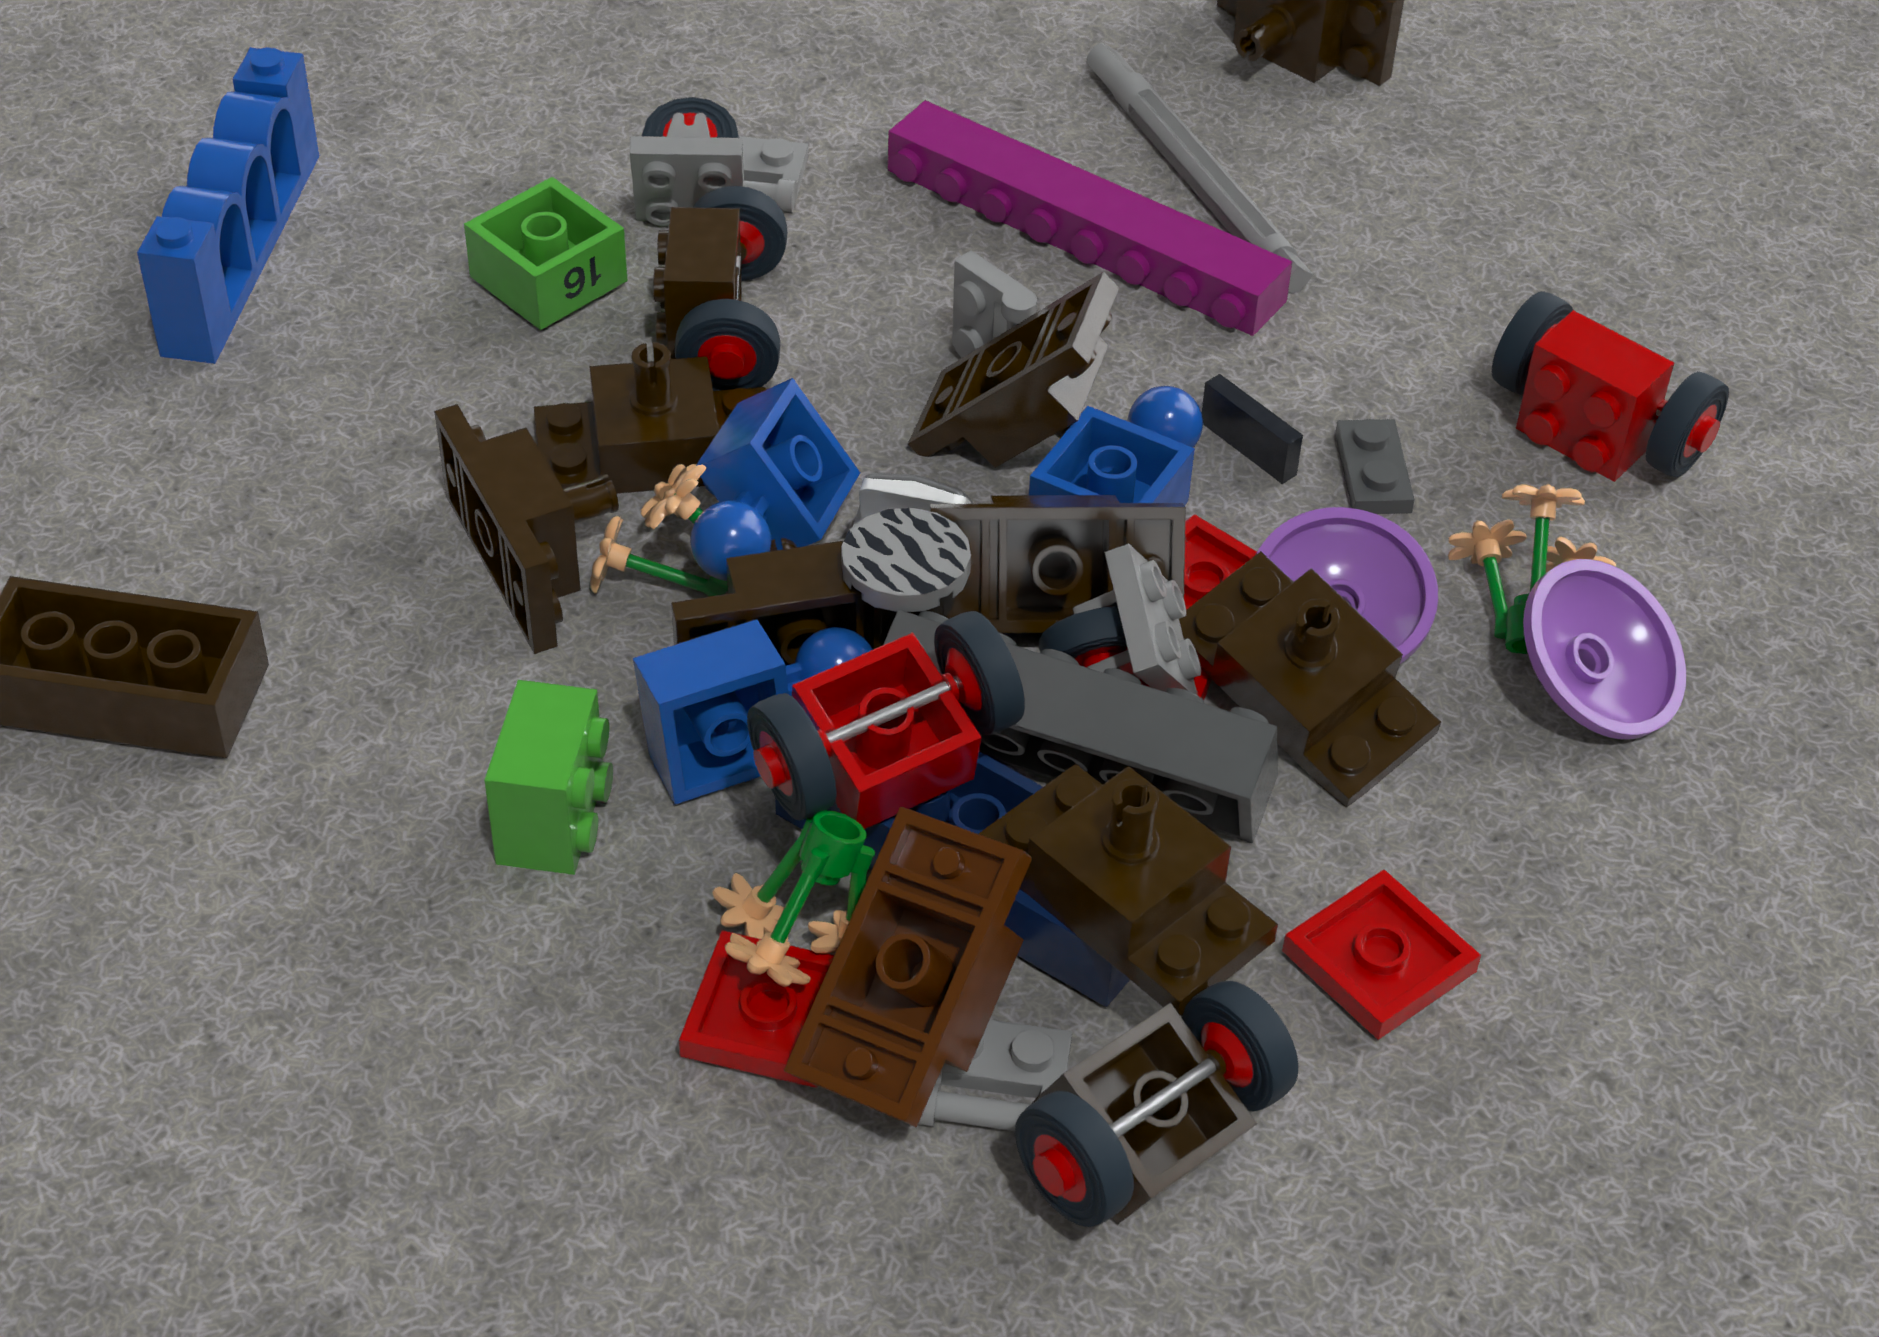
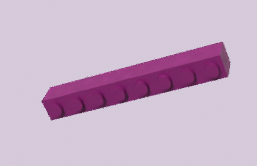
(1090, 217)

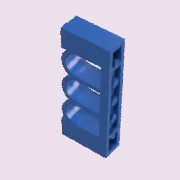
(237, 199)

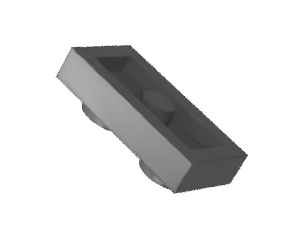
(1374, 466)

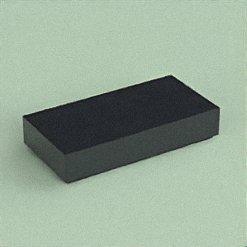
(1251, 428)

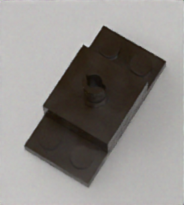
(1319, 35)
(1022, 381)
(639, 421)
(519, 518)
(1048, 553)
(790, 595)
(1312, 673)
(1136, 882)

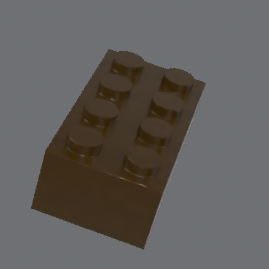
(127, 666)

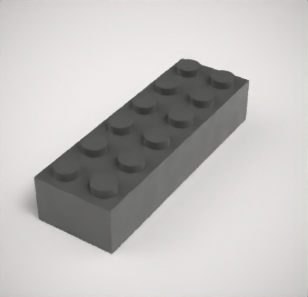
(1197, 755)

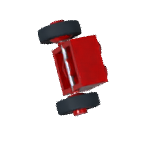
(1603, 393)
(888, 723)

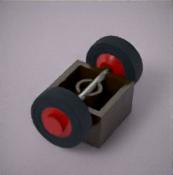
(706, 256)
(1155, 1104)

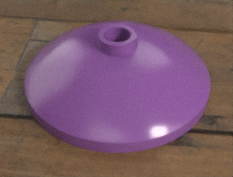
(1365, 562)
(1604, 649)

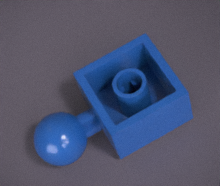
(1133, 459)
(773, 479)
(700, 698)

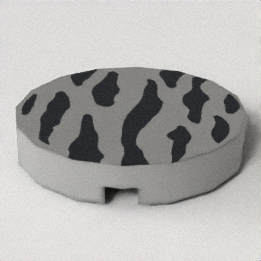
(906, 559)

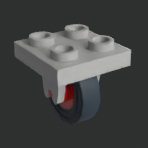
(683, 155)
(1131, 626)

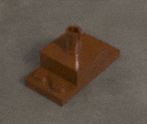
(914, 968)

